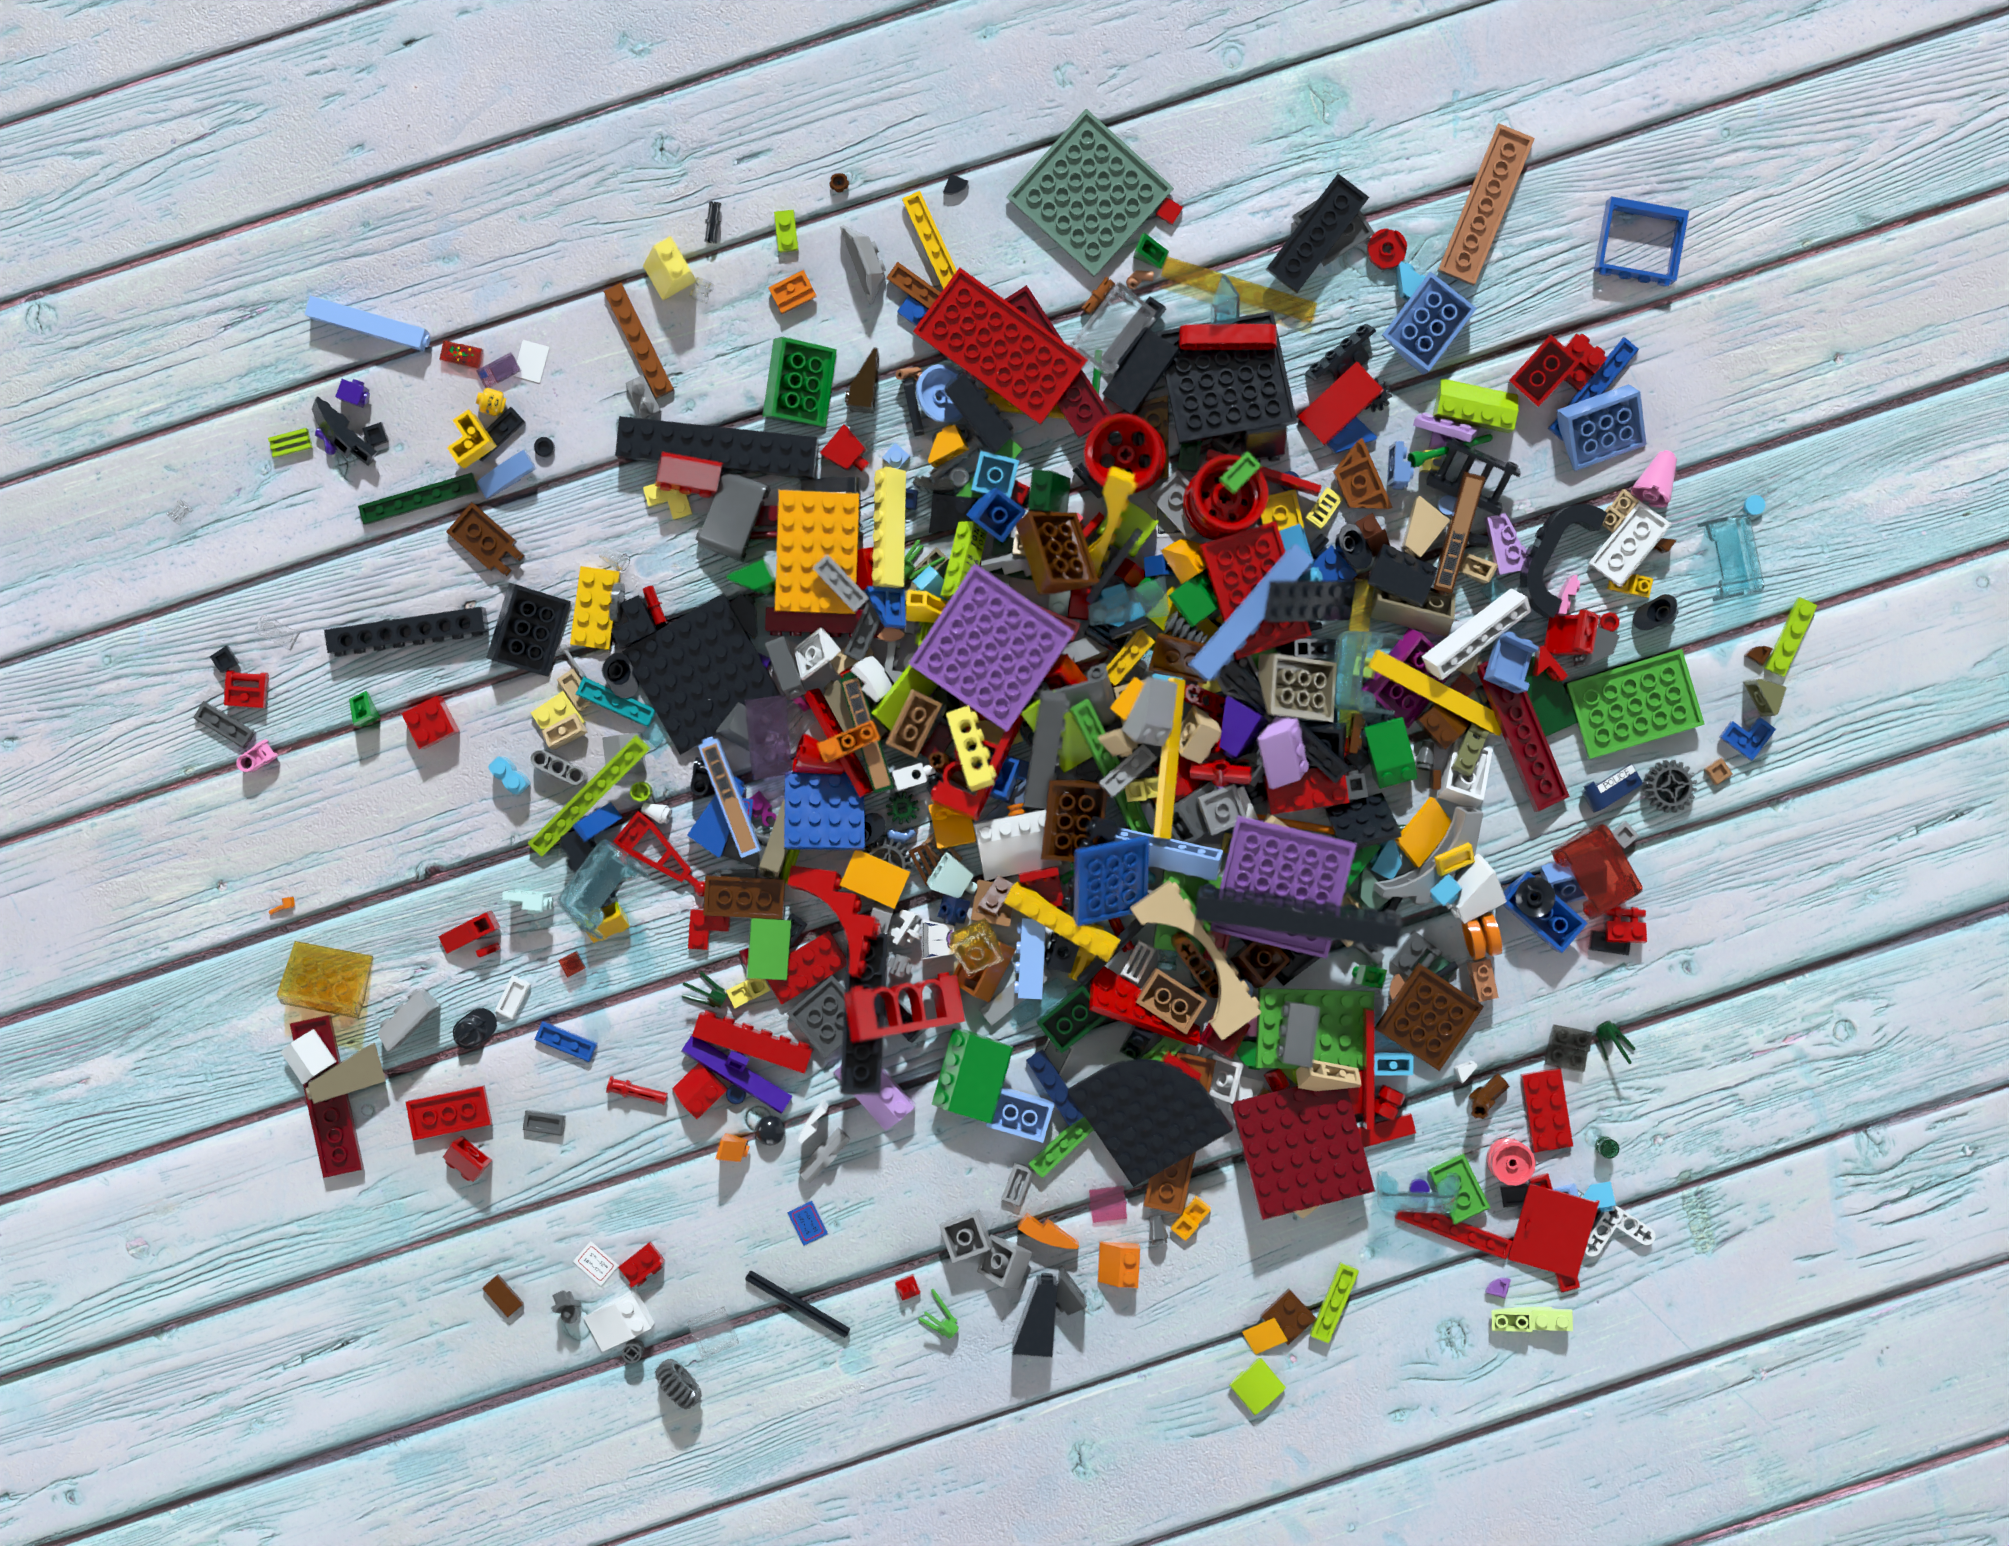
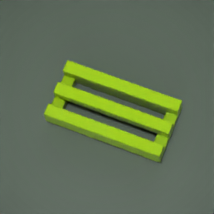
(273, 446)

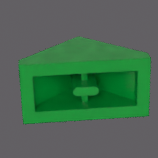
(1150, 252)
(363, 710)

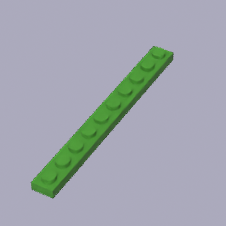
(1077, 1132)

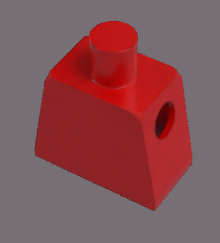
(845, 450)

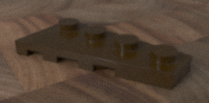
(1157, 415)

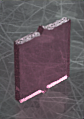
(1108, 1204)

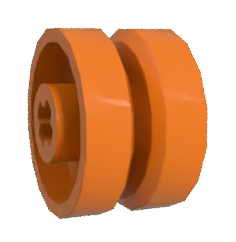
(1482, 936)

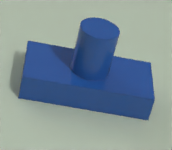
(912, 310)

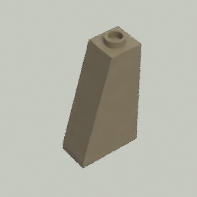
(837, 702)
(775, 854)
(351, 1074)

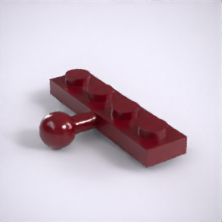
(942, 738)

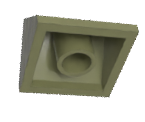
(1766, 696)

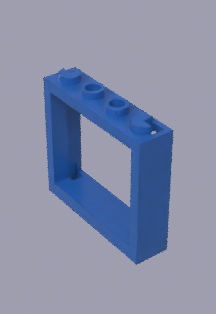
(1676, 215)

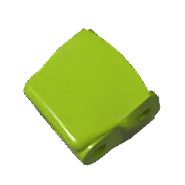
(1132, 519)

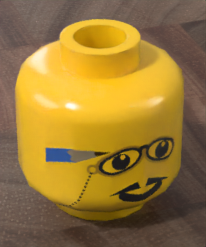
(491, 402)

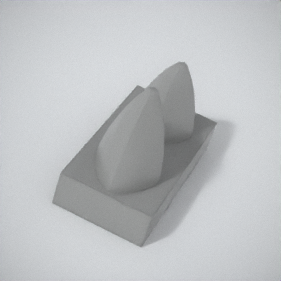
(643, 397)

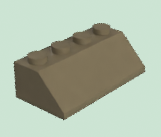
(1434, 616)

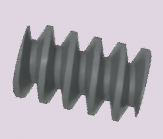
(1182, 629)

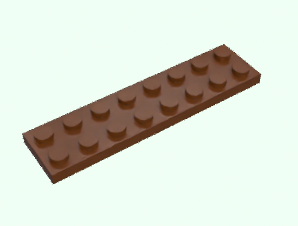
(1169, 1187)

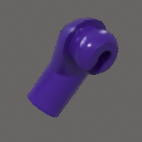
(329, 448)

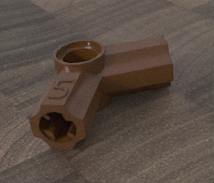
(940, 761)
(1484, 1097)

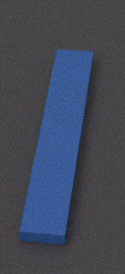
(1603, 377)

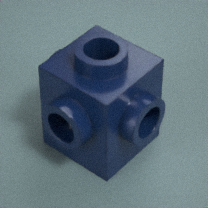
(953, 909)

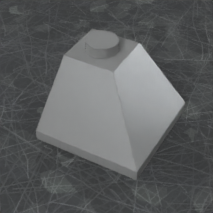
(614, 744)

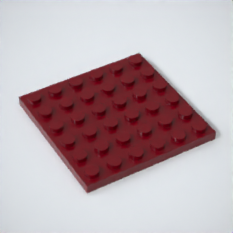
(1301, 1149)

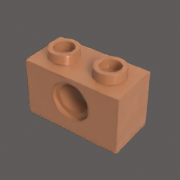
(1482, 979)

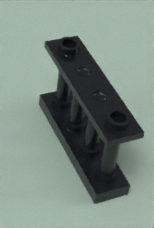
(1440, 482)

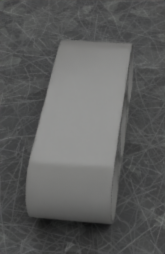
(549, 767)

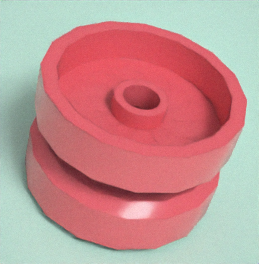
(1521, 1158)

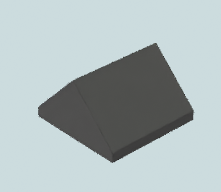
(735, 727)

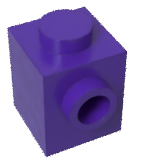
(353, 392)

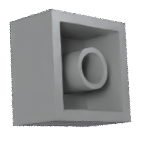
(965, 1236)

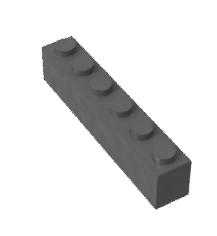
(1045, 747)

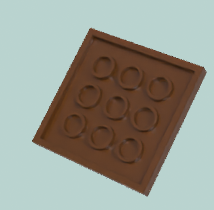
(1429, 1017)

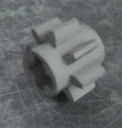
(900, 965)

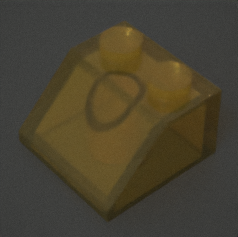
(976, 946)

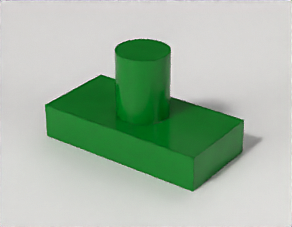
(1369, 976)

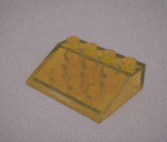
(325, 979)

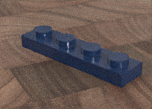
(1055, 1086)

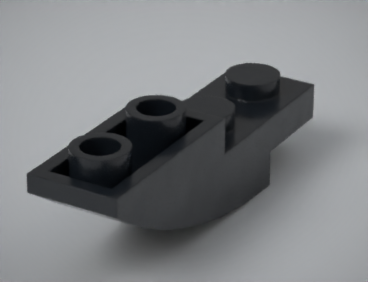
(335, 428)

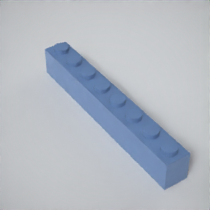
(1247, 616)

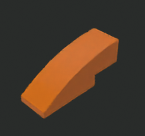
(1047, 1232)

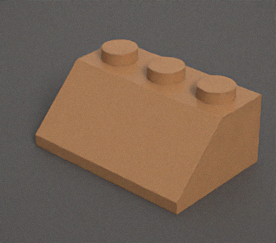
(914, 723)
(1170, 1000)

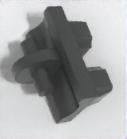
(566, 1306)

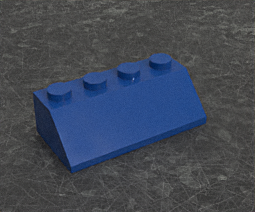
(1556, 927)

